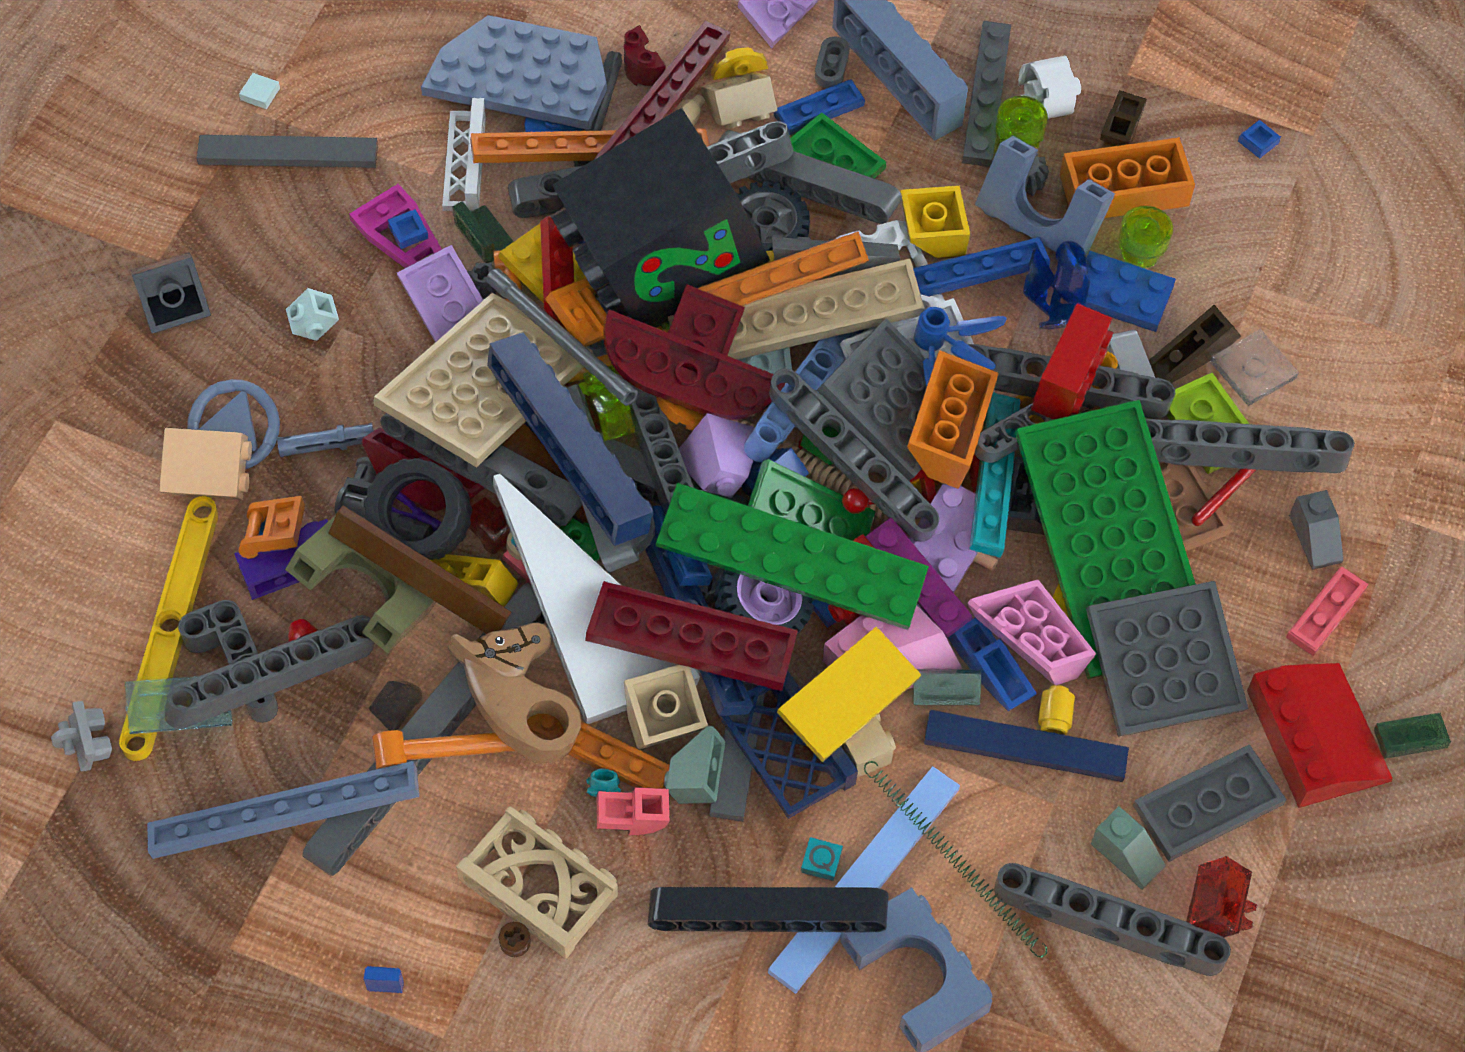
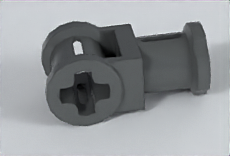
(355, 489)

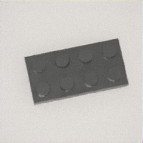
(1209, 802)

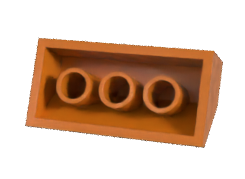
(951, 418)

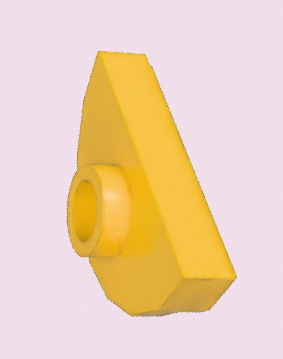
(739, 62)

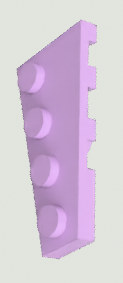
(774, 17)

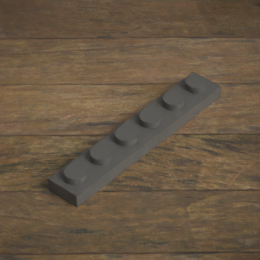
(986, 93)

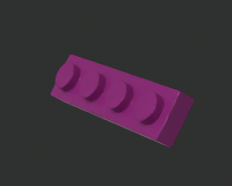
(935, 596)

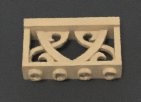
(548, 926)

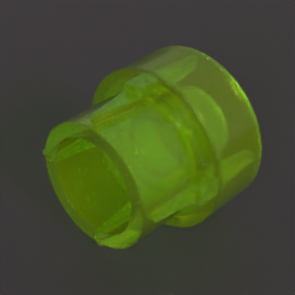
(1023, 119)
(1144, 235)

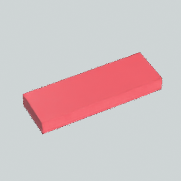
(1327, 611)

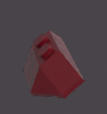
(384, 450)

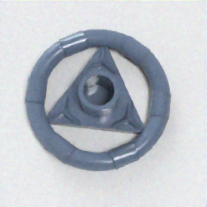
(237, 415)

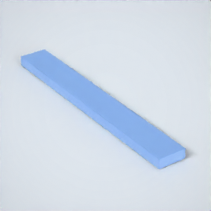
(869, 870)

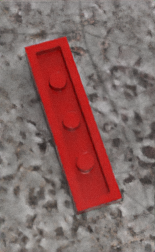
(556, 262)

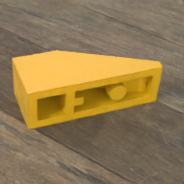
(482, 574)

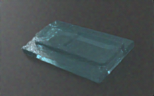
(147, 703)

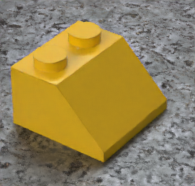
(936, 220)

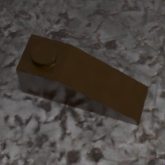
(1194, 346)

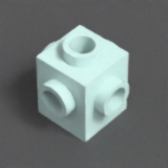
(312, 314)

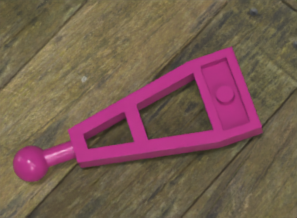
(373, 219)

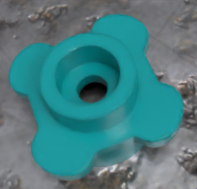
(603, 780)

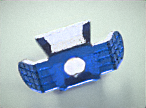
(1069, 282)

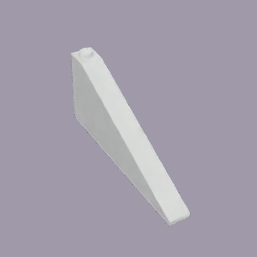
(567, 591)

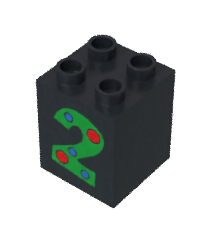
(655, 220)

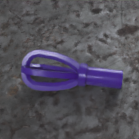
(416, 512)

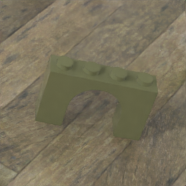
(403, 604)

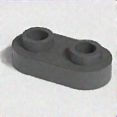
(830, 64)

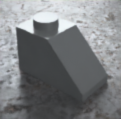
(1318, 529)

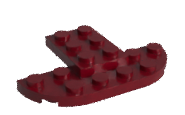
(691, 359)

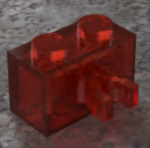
(1221, 898)

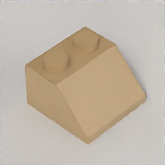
(740, 99)
(663, 706)

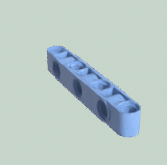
(774, 424)

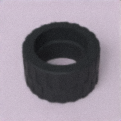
(399, 475)

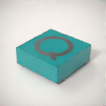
(821, 859)

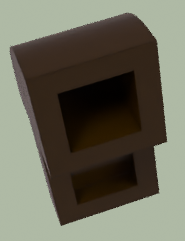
(1123, 119)

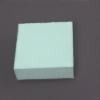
(259, 91)

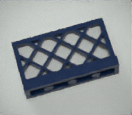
(836, 765)

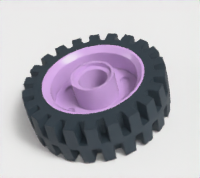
(743, 597)

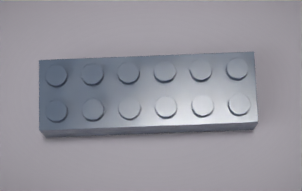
(903, 63)

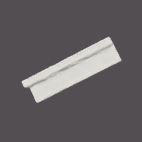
(471, 182)

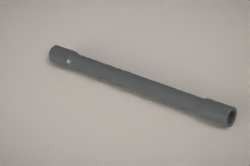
(613, 382)

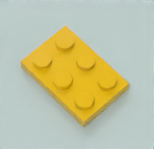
(525, 261)

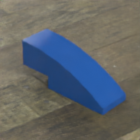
(998, 668)

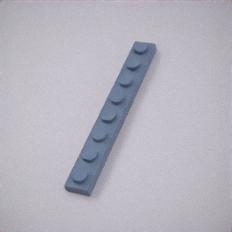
(283, 809)

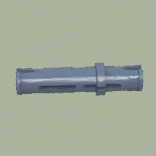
(323, 440)

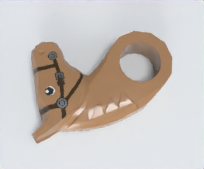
(506, 698)

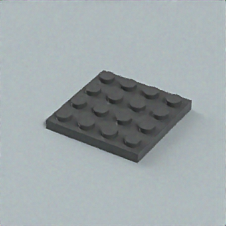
(881, 393)
(1166, 658)

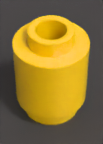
(1056, 710)

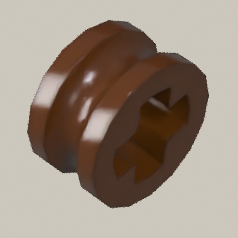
(509, 930)

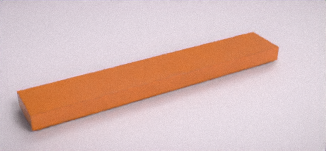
(791, 271)
(605, 752)

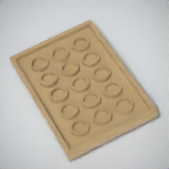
(454, 393)

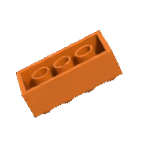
(1137, 174)

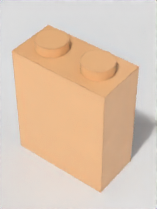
(205, 463)

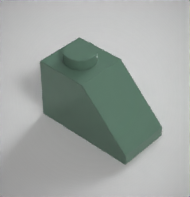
(697, 769)
(1128, 847)

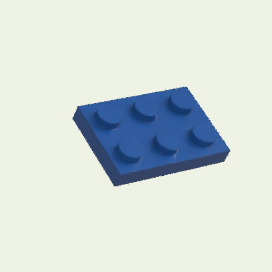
(1127, 291)

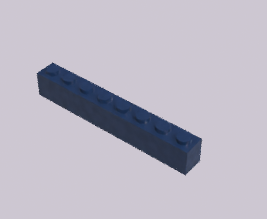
(570, 439)

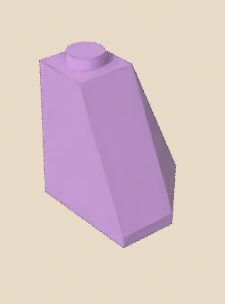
(717, 455)

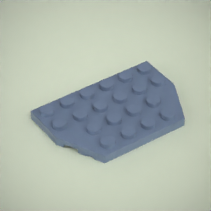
(521, 71)

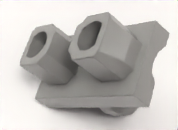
(81, 724)

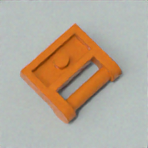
(579, 311)
(280, 529)

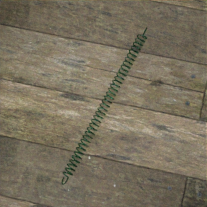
(957, 859)

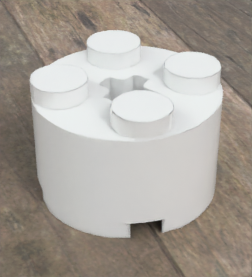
(1051, 84)

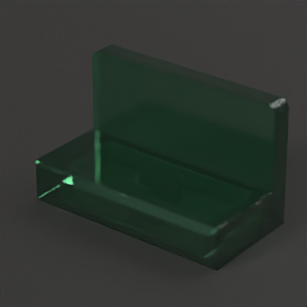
(481, 230)

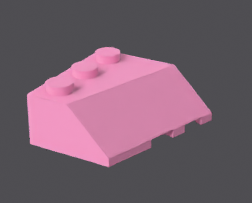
(1035, 630)
(921, 644)

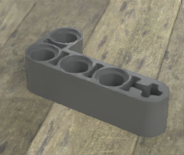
(227, 636)

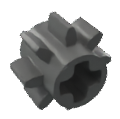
(479, 275)

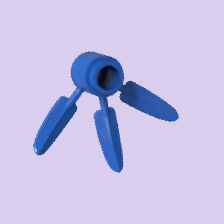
(933, 330)

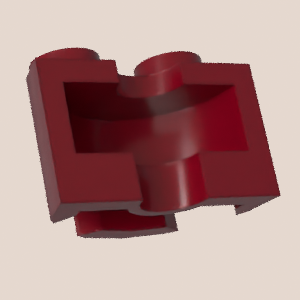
(641, 64)

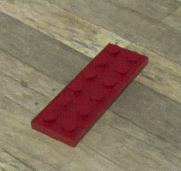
(691, 635)

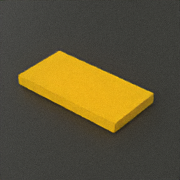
(849, 693)

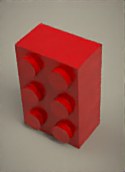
(1073, 364)

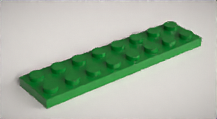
(792, 556)

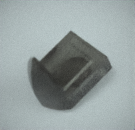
(396, 703)

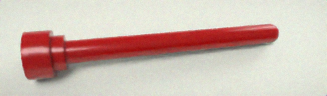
(1221, 496)

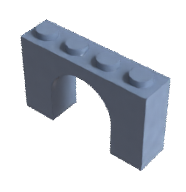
(1006, 199)
(961, 995)

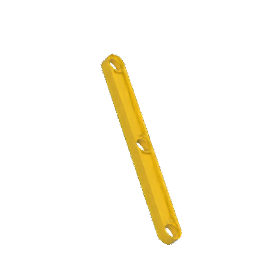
(175, 602)

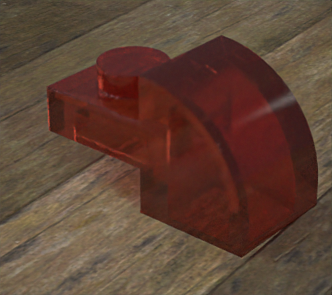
(489, 525)

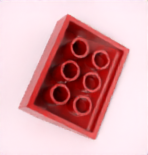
(1317, 731)

